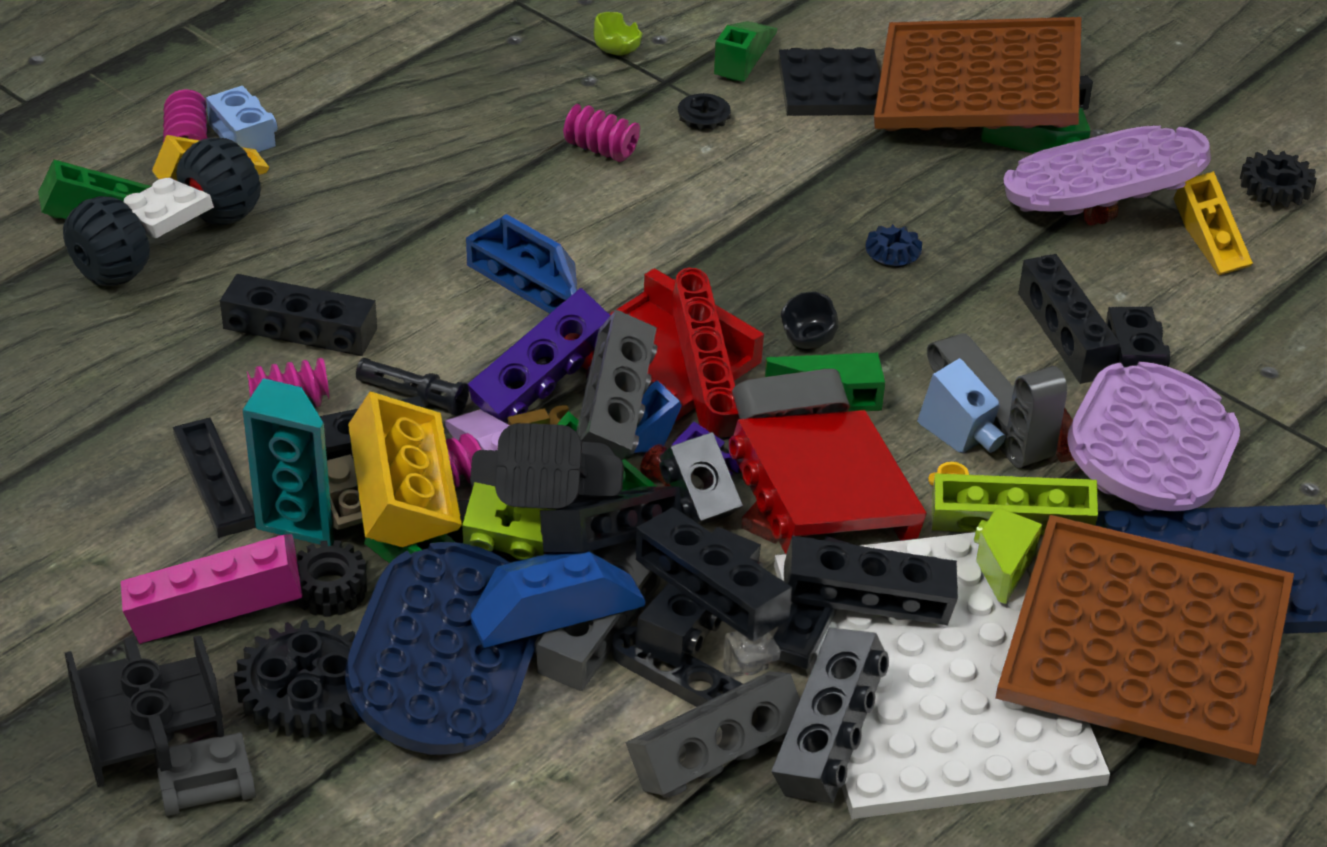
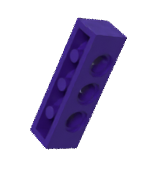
(575, 315)

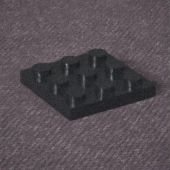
(829, 81)

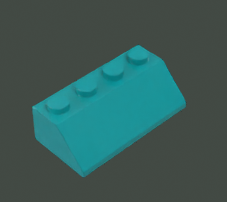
(288, 463)

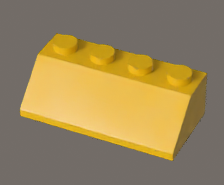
(402, 472)

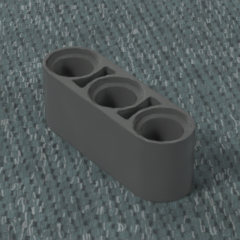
(791, 395)

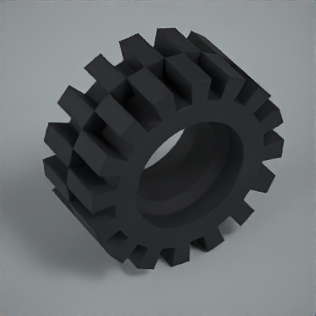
(331, 594)

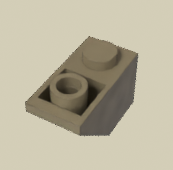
(344, 493)

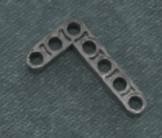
(1027, 413)

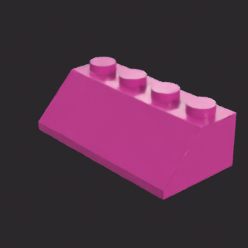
(211, 588)

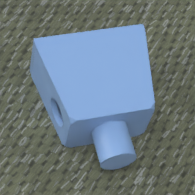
(961, 409)

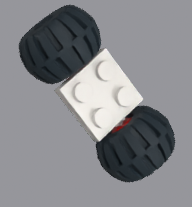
(110, 236)

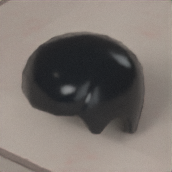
(809, 320)

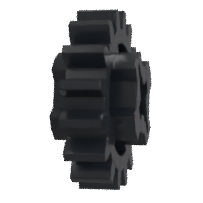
(1278, 178)

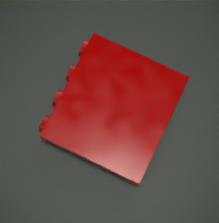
(654, 307)
(824, 475)

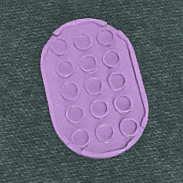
(1107, 169)
(1153, 437)

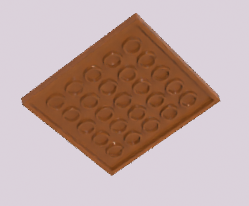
(980, 74)
(1148, 639)

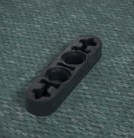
(673, 681)

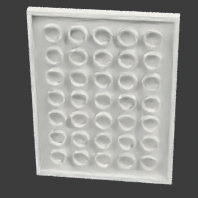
(935, 714)

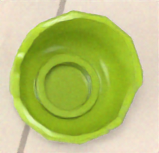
(614, 35)

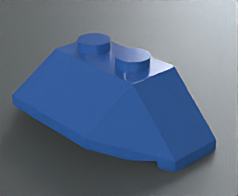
(523, 262)
(550, 595)

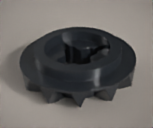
(692, 111)

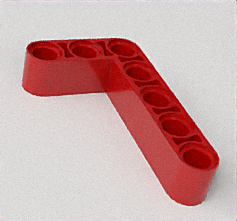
(704, 352)

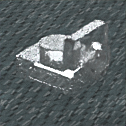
(748, 657)

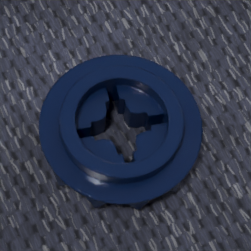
(904, 251)

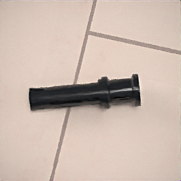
(427, 387)

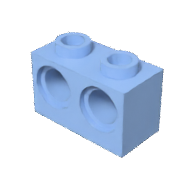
(241, 119)

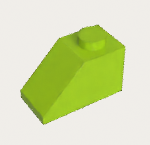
(1006, 550)

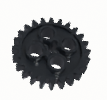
(296, 678)

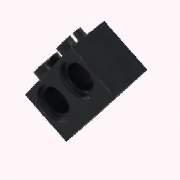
(1138, 336)

